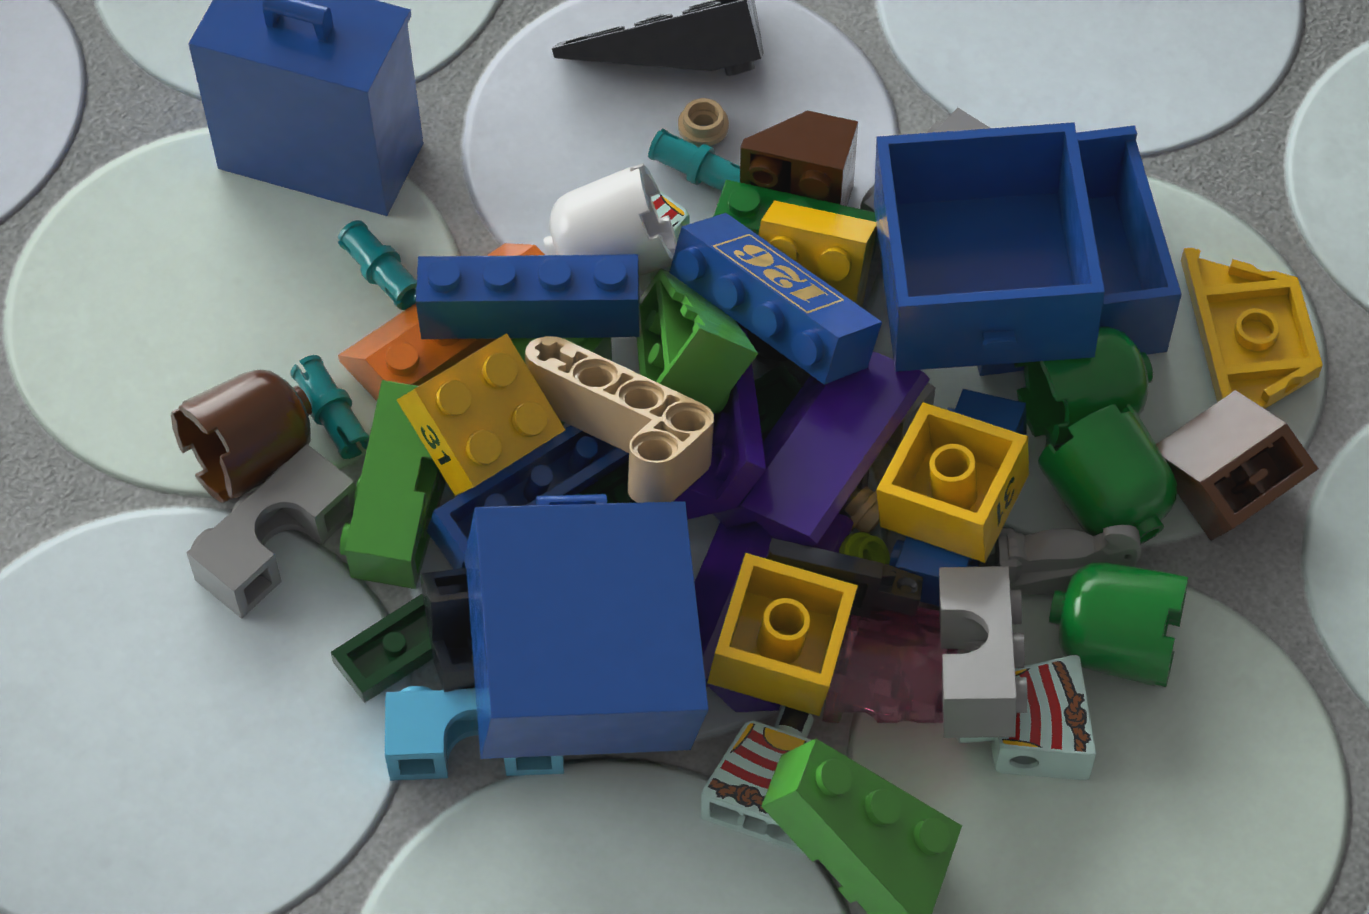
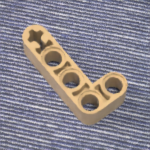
(658, 427)

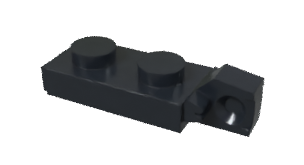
(878, 587)

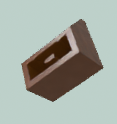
(803, 157)
(1234, 462)

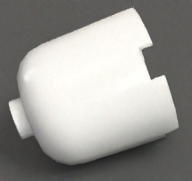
(613, 219)

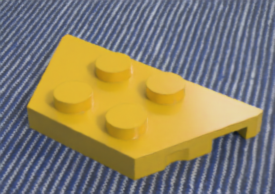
(1251, 328)

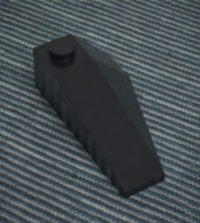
(702, 38)

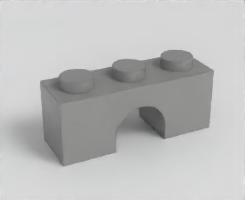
(299, 496)
(980, 685)

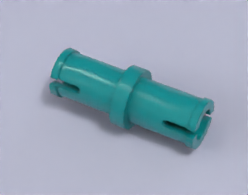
(696, 162)
(379, 263)
(330, 406)

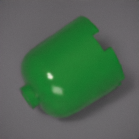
(1071, 389)
(1112, 473)
(1120, 620)

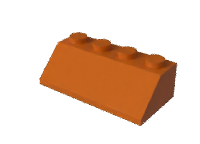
(400, 354)

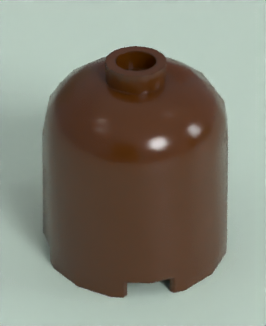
(243, 431)

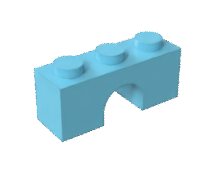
(426, 726)

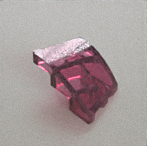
(889, 668)

